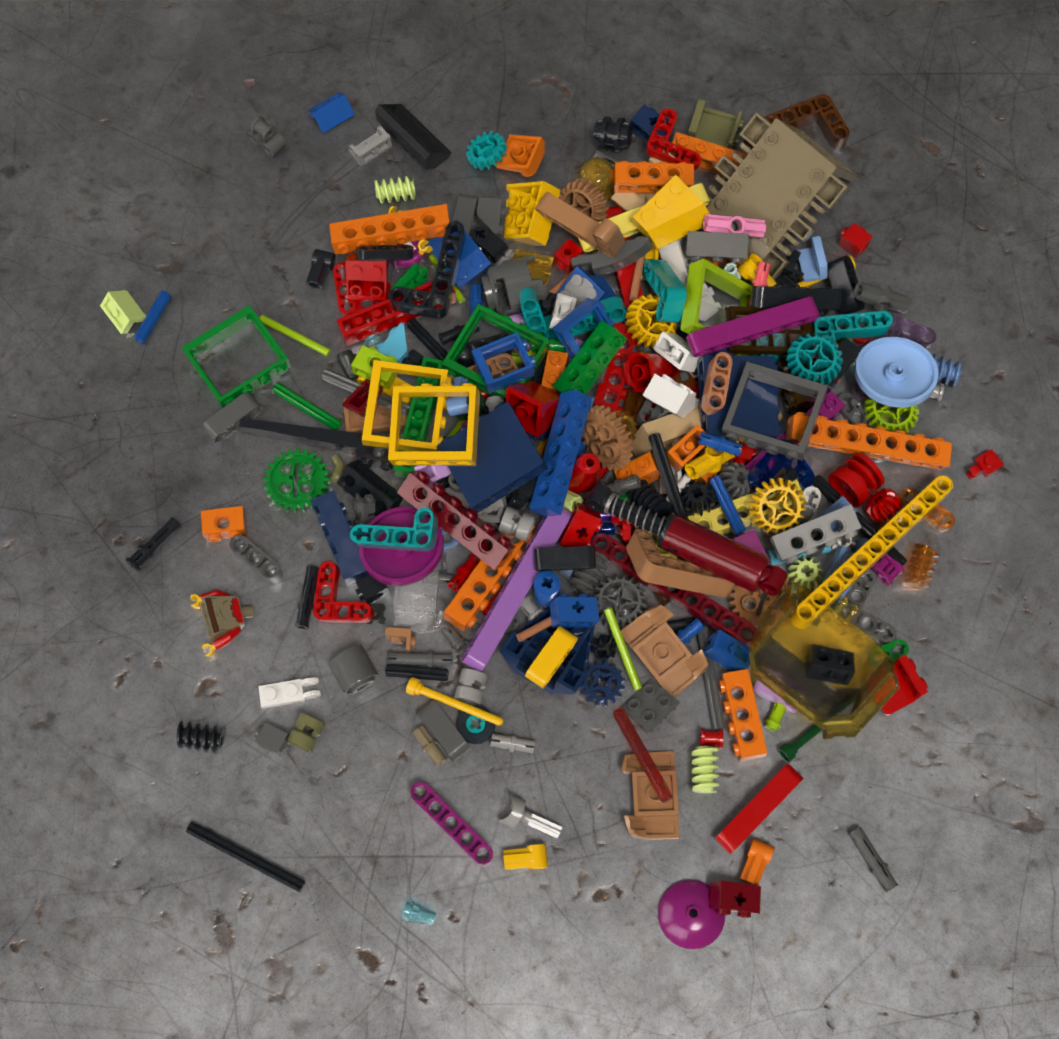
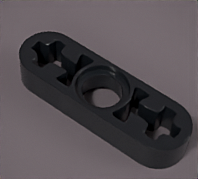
(384, 252)

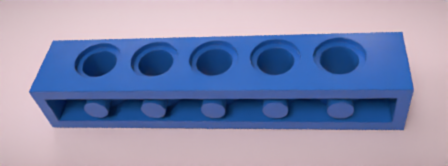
(561, 453)

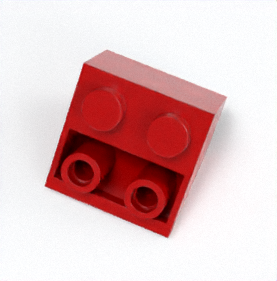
(366, 278)

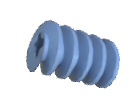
(947, 370)

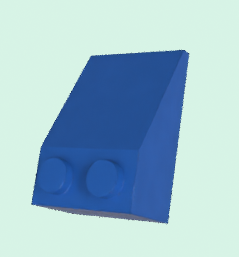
(472, 262)

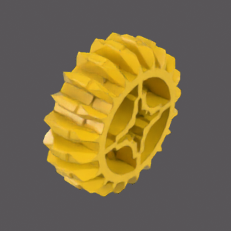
(640, 320)
(774, 513)

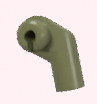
(339, 468)

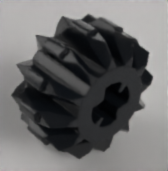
(698, 497)

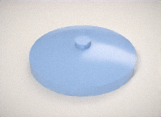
(896, 372)

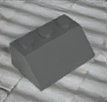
(718, 246)

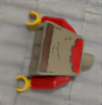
(222, 617)

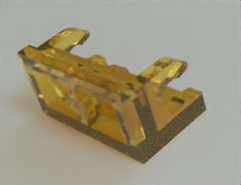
(542, 266)

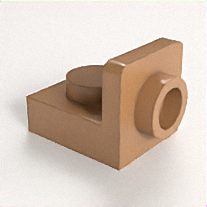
(401, 635)

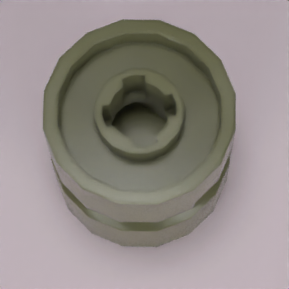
(301, 739)

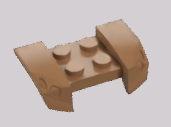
(663, 650)
(652, 817)

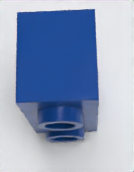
(574, 611)

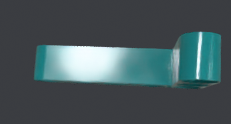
(537, 322)

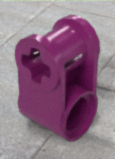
(884, 566)

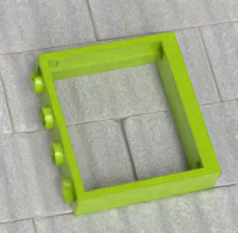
(705, 270)

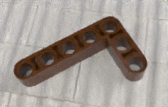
(818, 114)

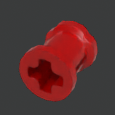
(711, 738)

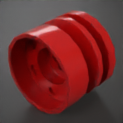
(857, 479)

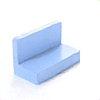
(813, 261)

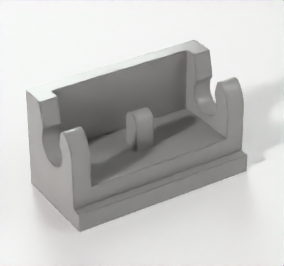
(371, 147)

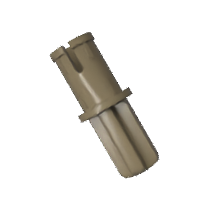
(430, 746)

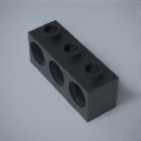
(362, 480)

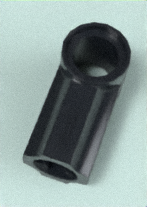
(321, 263)

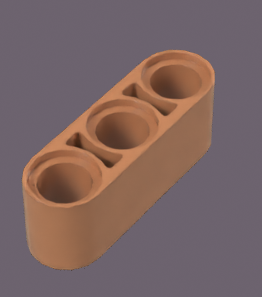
(713, 392)

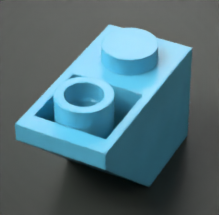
(395, 344)

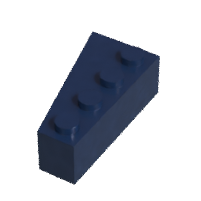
(337, 532)

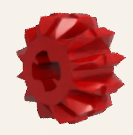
(883, 505)

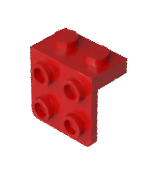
(911, 686)

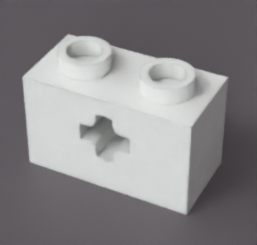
(676, 351)

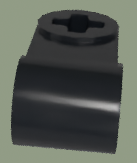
(489, 244)

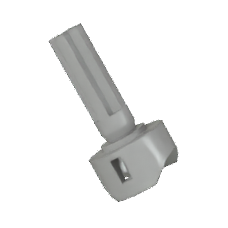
(518, 813)

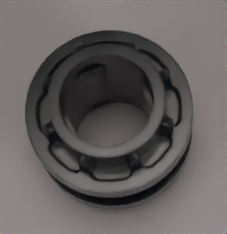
(613, 134)

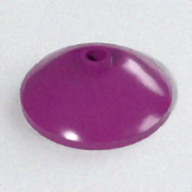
(679, 925)

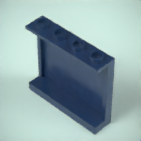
(758, 405)
(503, 458)

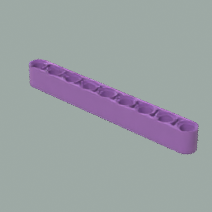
(512, 593)

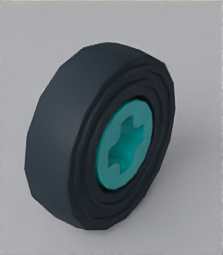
(474, 735)

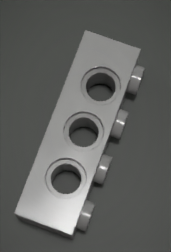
(844, 516)

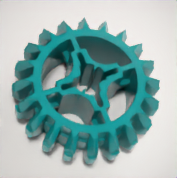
(800, 352)

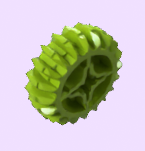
(878, 416)

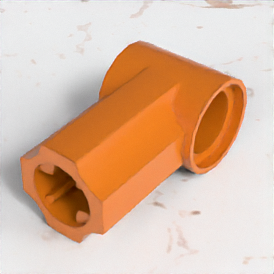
(758, 857)

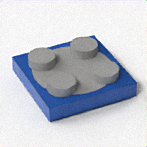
(582, 286)

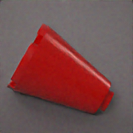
(641, 368)
(585, 473)

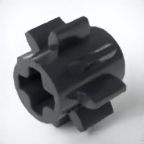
(603, 647)

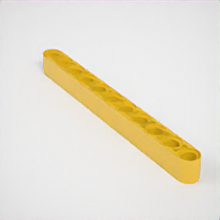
(867, 556)

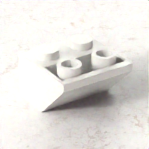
(671, 395)

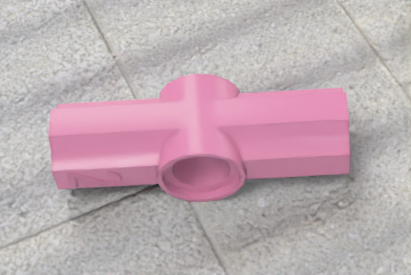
(722, 224)

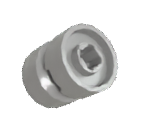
(517, 524)
(471, 685)

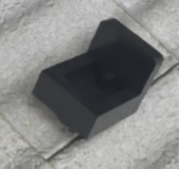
(789, 270)

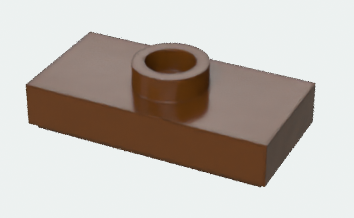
(633, 402)

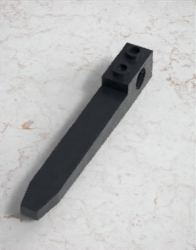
(321, 438)

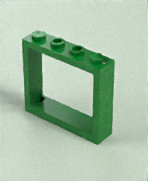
(502, 322)
(223, 331)

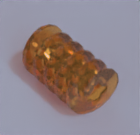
(920, 567)

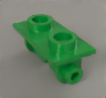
(412, 277)

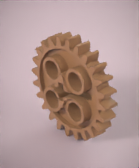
(607, 438)
(743, 595)

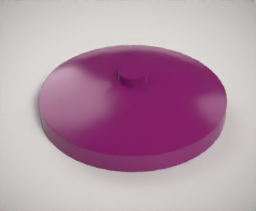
(400, 566)

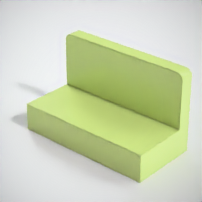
(122, 310)

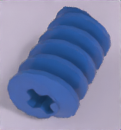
(546, 587)

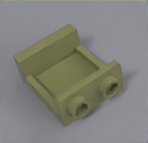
(715, 126)

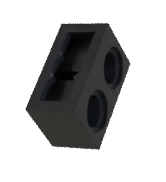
(830, 665)

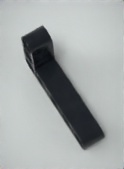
(441, 278)

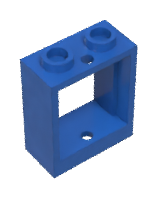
(563, 328)
(498, 347)

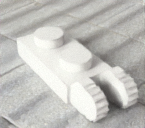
(287, 692)

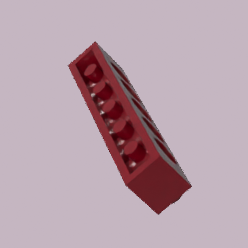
(412, 492)

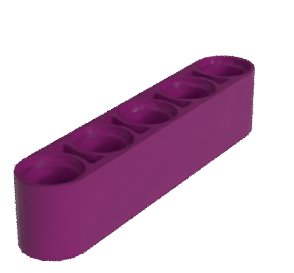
(447, 814)

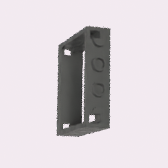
(783, 381)

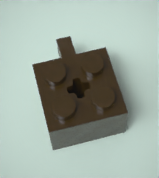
(793, 401)

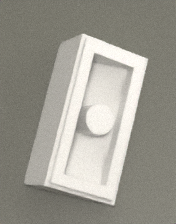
(561, 308)

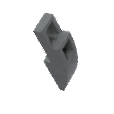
(603, 264)

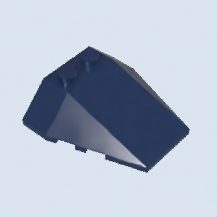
(571, 671)

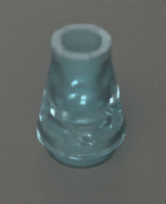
(418, 914)

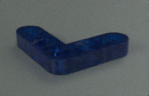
(779, 462)

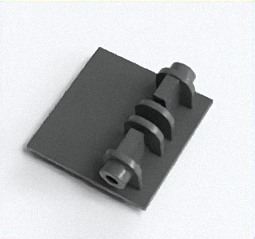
(650, 705)

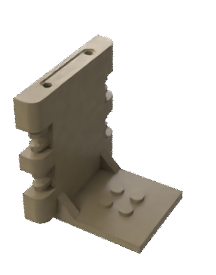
(778, 185)

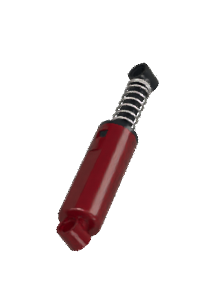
(695, 543)

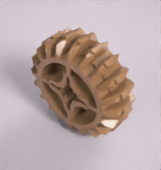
(584, 193)

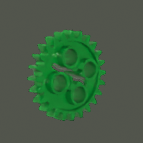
(276, 480)

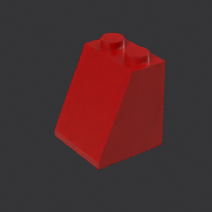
(533, 405)

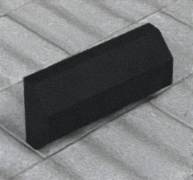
(412, 134)

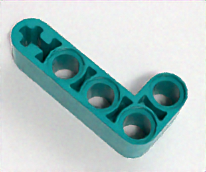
(668, 288)
(875, 324)
(394, 533)

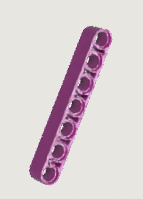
(753, 326)

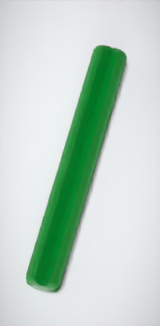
(306, 406)

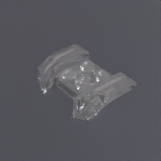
(417, 603)

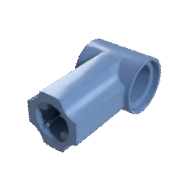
(458, 405)

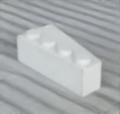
(676, 257)

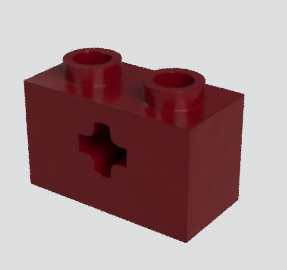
(746, 895)

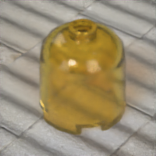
(600, 172)

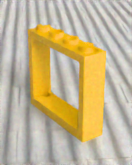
(407, 445)
(435, 458)

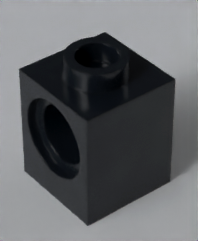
(370, 589)

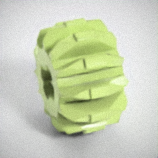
(809, 568)

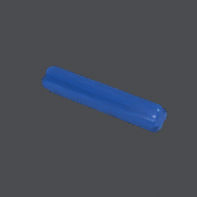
(152, 317)
(727, 505)

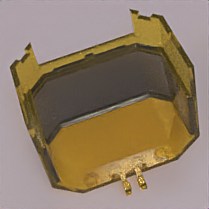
(779, 663)

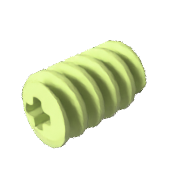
(395, 190)
(704, 769)

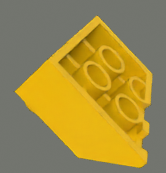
(670, 214)
(523, 222)

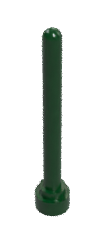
(789, 750)

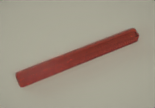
(642, 755)

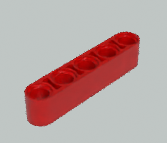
(759, 808)

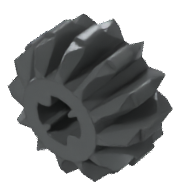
(736, 479)

